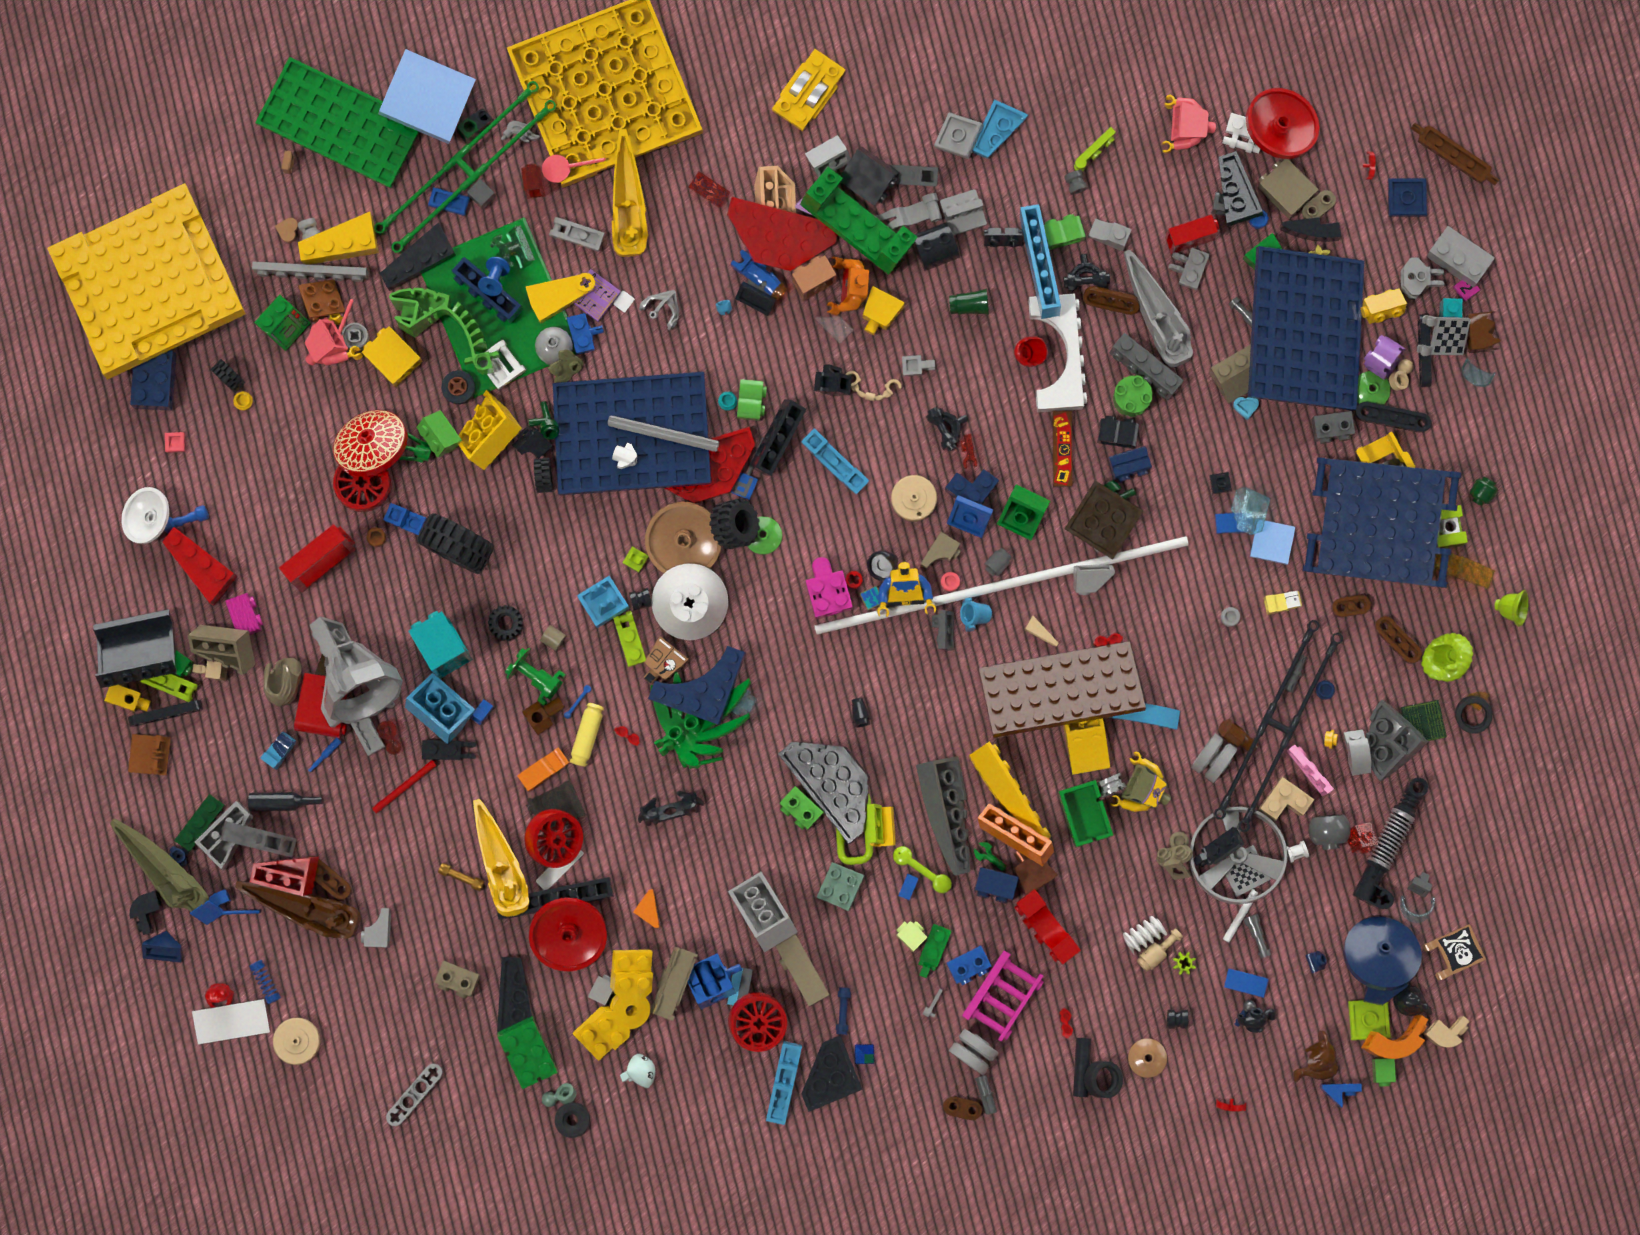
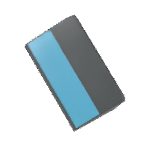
(741, 983)

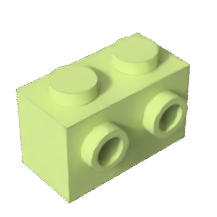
(911, 934)

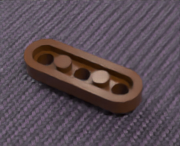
(1103, 301)
(1406, 643)
(334, 883)

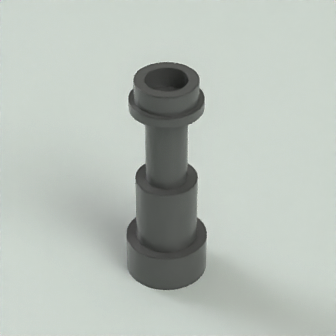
(1235, 303)
(1256, 932)

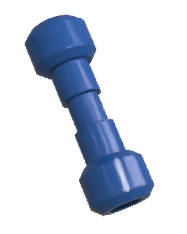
(200, 514)

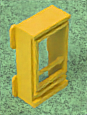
(1382, 448)

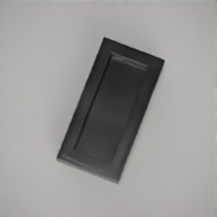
(755, 298)

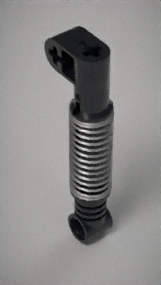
(1388, 845)

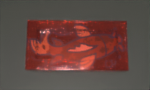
(709, 189)

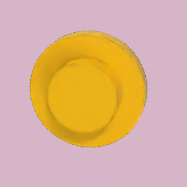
(243, 401)
(1331, 739)

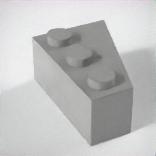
(218, 850)

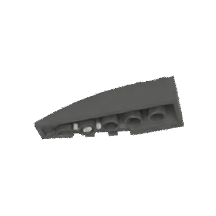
(944, 802)

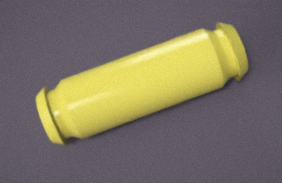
(586, 734)

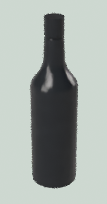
(279, 801)

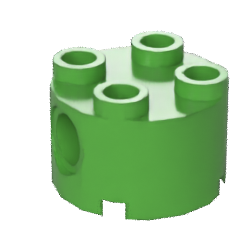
(1132, 396)

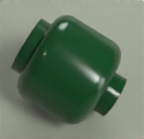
(1483, 491)

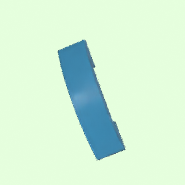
(834, 461)
(1154, 715)

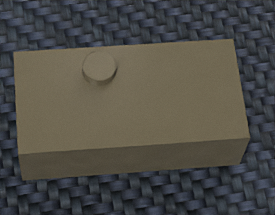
(802, 970)

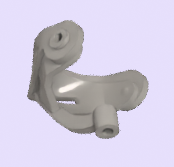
(667, 297)

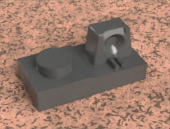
(945, 623)

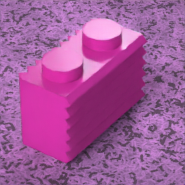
(243, 613)

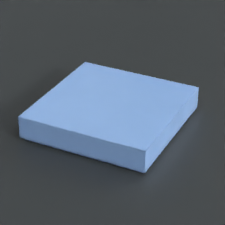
(1273, 543)

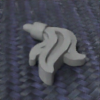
(515, 127)

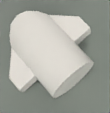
(625, 456)

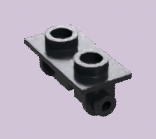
(1011, 238)

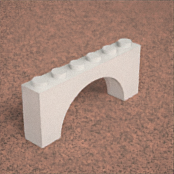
(1067, 390)

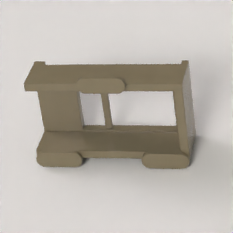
(673, 983)

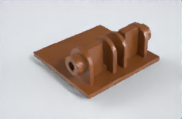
(321, 299)
(149, 754)

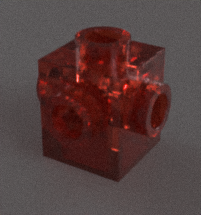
(1362, 838)

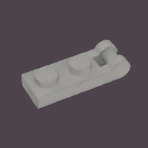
(577, 234)

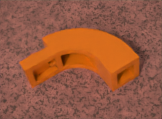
(1401, 1047)

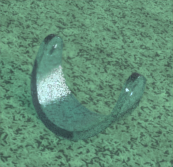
(1475, 375)
(1415, 918)

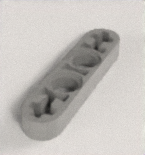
(416, 1096)

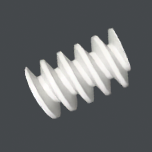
(1144, 934)

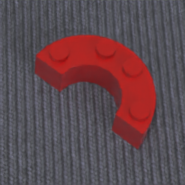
(1046, 927)

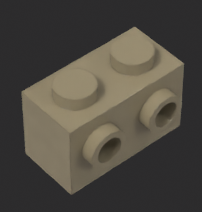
(457, 979)

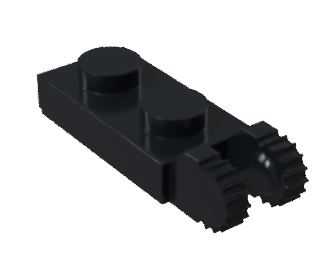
(442, 751)

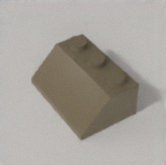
(1232, 375)

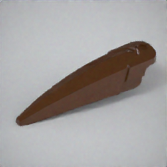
(311, 912)

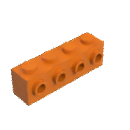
(1016, 834)

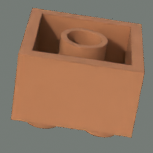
(813, 277)

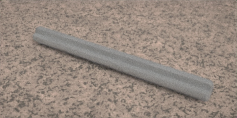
(663, 433)

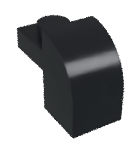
(142, 908)

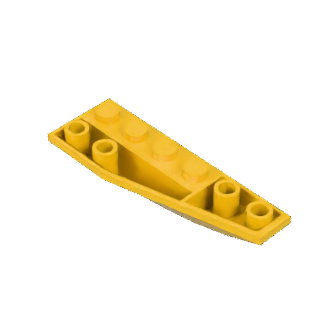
(1004, 787)

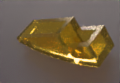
(1467, 570)

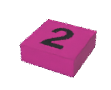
(1465, 291)

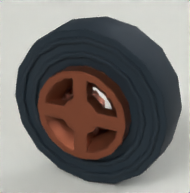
(453, 382)

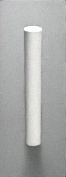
(1239, 917)

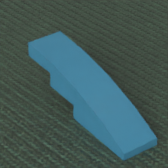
(784, 1083)

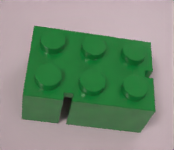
(1084, 814)
(527, 1052)

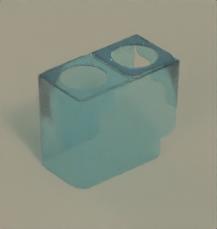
(1250, 510)

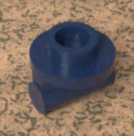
(1316, 961)

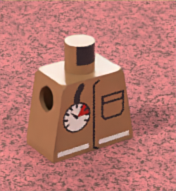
(663, 661)

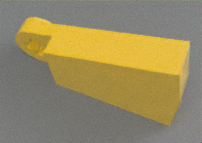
(557, 295)

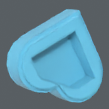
(1246, 406)

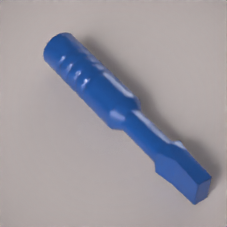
(326, 753)

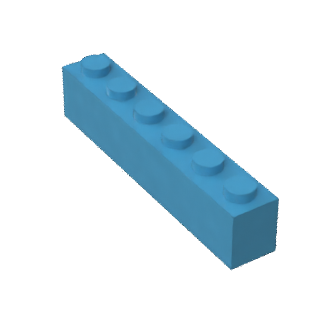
(1040, 261)

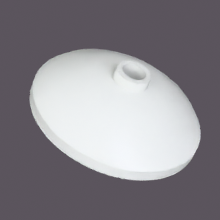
(145, 515)

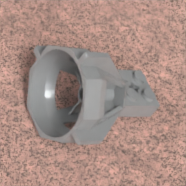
(347, 667)

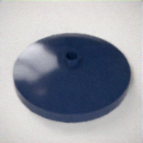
(1382, 953)

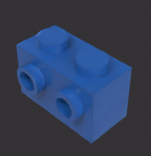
(968, 965)

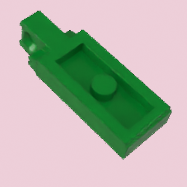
(933, 949)

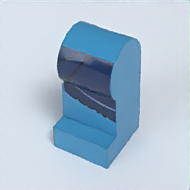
(278, 750)

